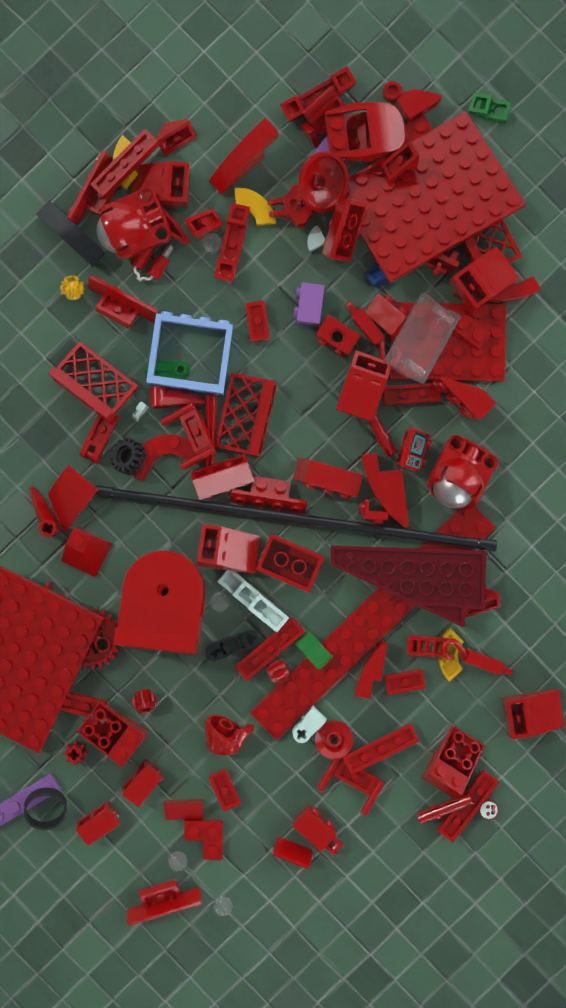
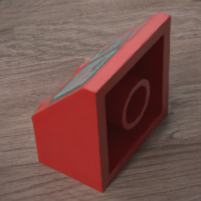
(413, 450)

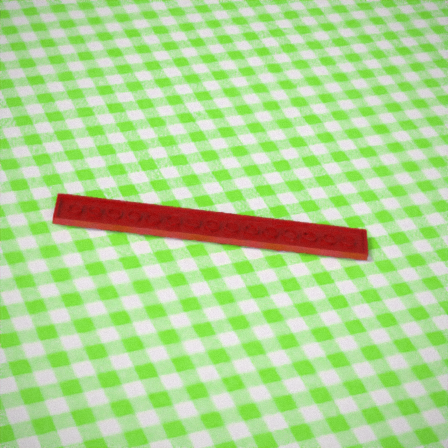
(353, 638)

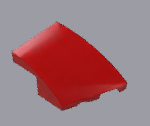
(70, 496)

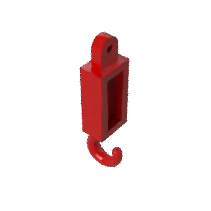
(368, 328)
(475, 658)

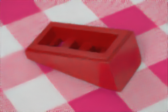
(410, 645)

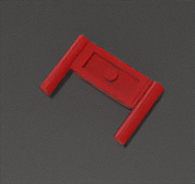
(196, 432)
(360, 780)

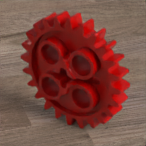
(107, 633)

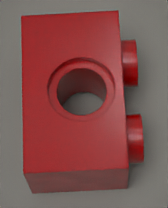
(332, 326)

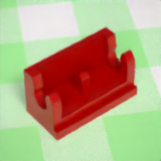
(141, 783)
(97, 823)

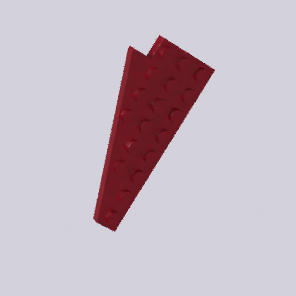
(430, 578)

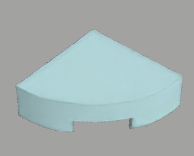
(315, 239)
(140, 410)

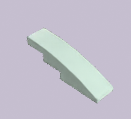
(253, 599)

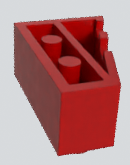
(327, 477)

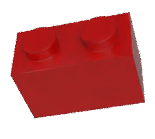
(387, 314)

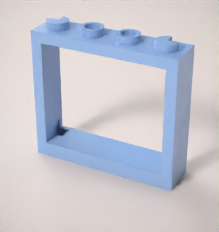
(203, 322)

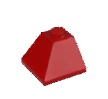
(85, 551)

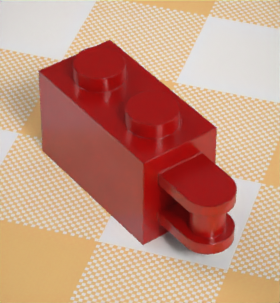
(317, 829)

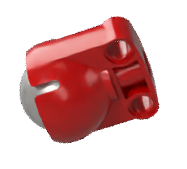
(132, 225)
(461, 473)

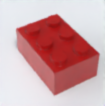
(290, 562)

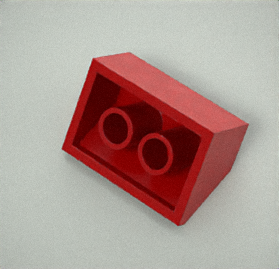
(344, 229)

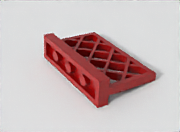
(474, 252)
(85, 396)
(262, 414)

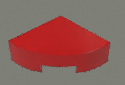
(311, 134)

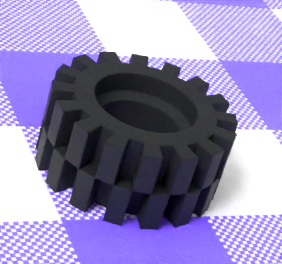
(120, 453)

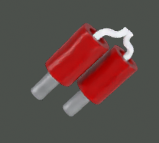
(157, 266)

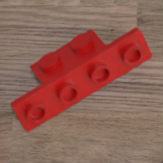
(88, 197)
(119, 305)
(269, 494)
(162, 900)

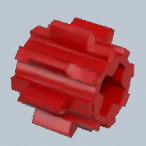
(278, 671)
(144, 701)
(72, 756)

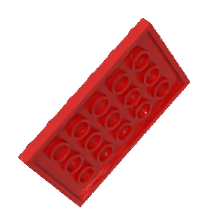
(459, 358)

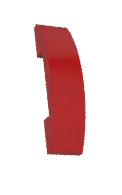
(341, 82)
(232, 242)

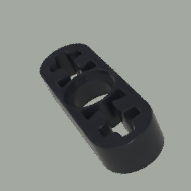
(217, 645)

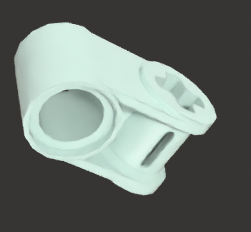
(310, 721)

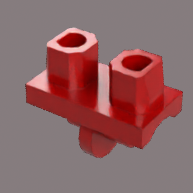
(444, 263)

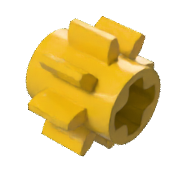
(72, 287)

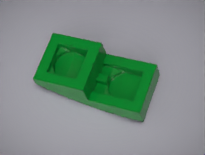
(489, 108)

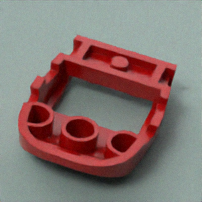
(384, 129)

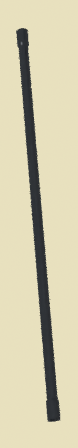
(479, 543)

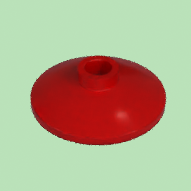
(329, 731)

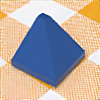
(376, 276)

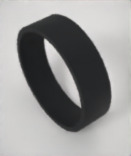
(47, 825)

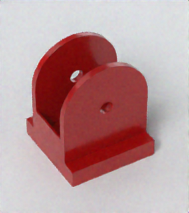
(157, 620)

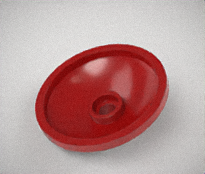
(331, 181)

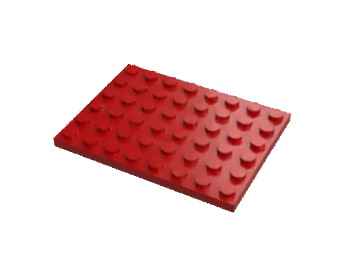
(438, 205)
(40, 656)

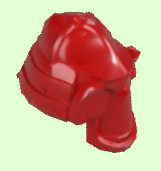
(224, 735)

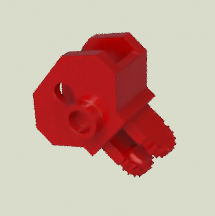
(292, 210)

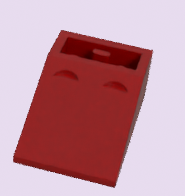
(167, 180)
(483, 279)
(363, 386)
(470, 400)
(227, 549)
(532, 713)
(112, 733)
(453, 762)

